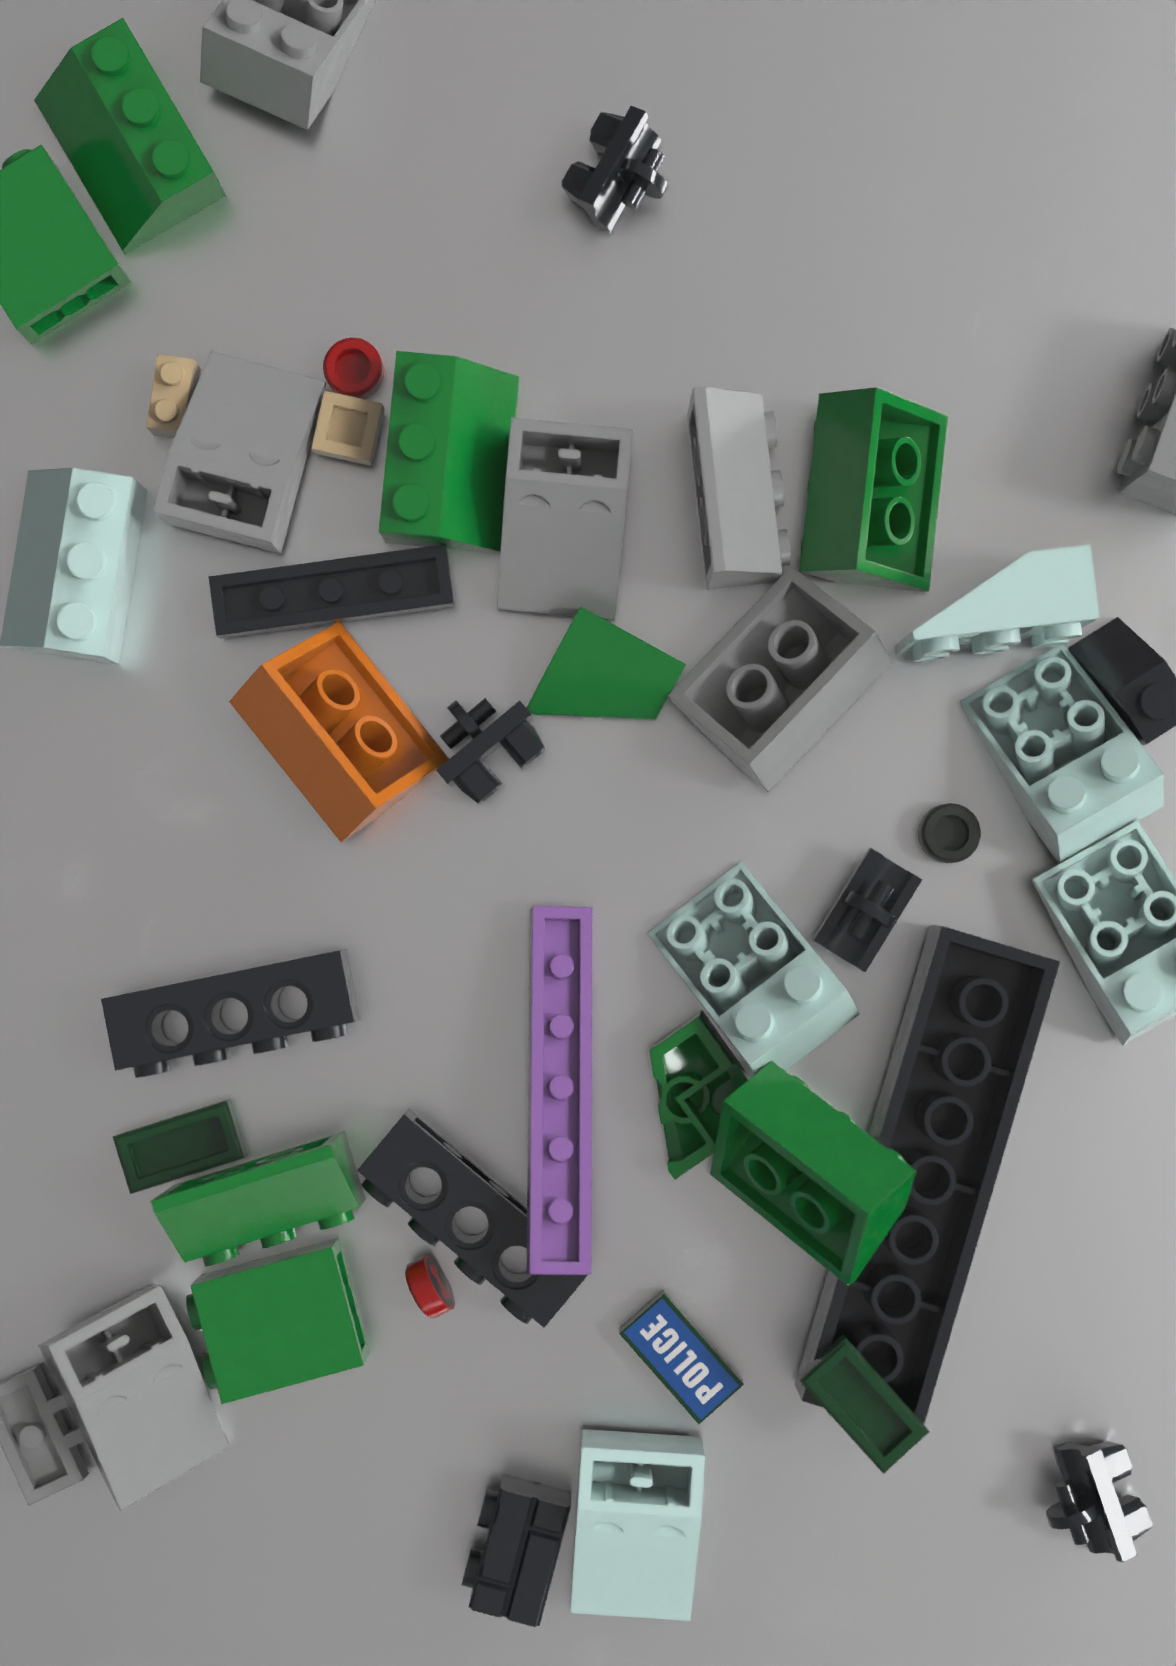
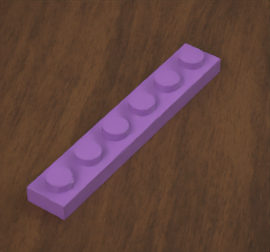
(560, 1092)

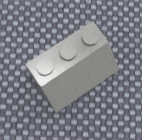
(736, 488)
(781, 677)

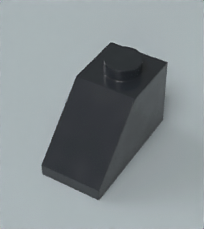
(1130, 678)

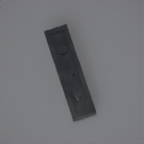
(331, 591)

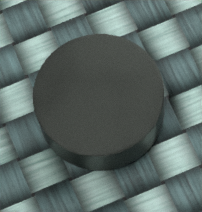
(949, 833)

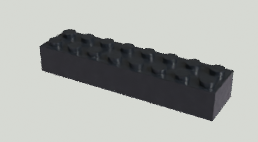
(949, 1118)

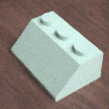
(74, 564)

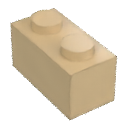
(171, 393)

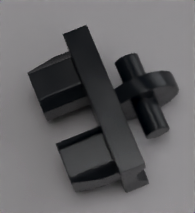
(624, 171)
(510, 731)
(867, 910)
(1090, 1501)

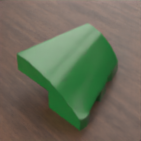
(605, 674)
(693, 1079)

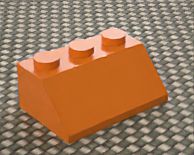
(338, 730)

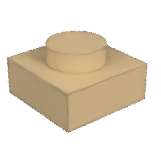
(348, 428)

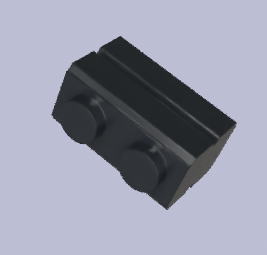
(519, 1549)

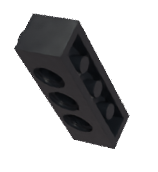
(136, 1017)
(464, 1184)

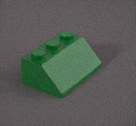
(126, 137)
(447, 453)
(873, 490)
(809, 1170)
(261, 1200)

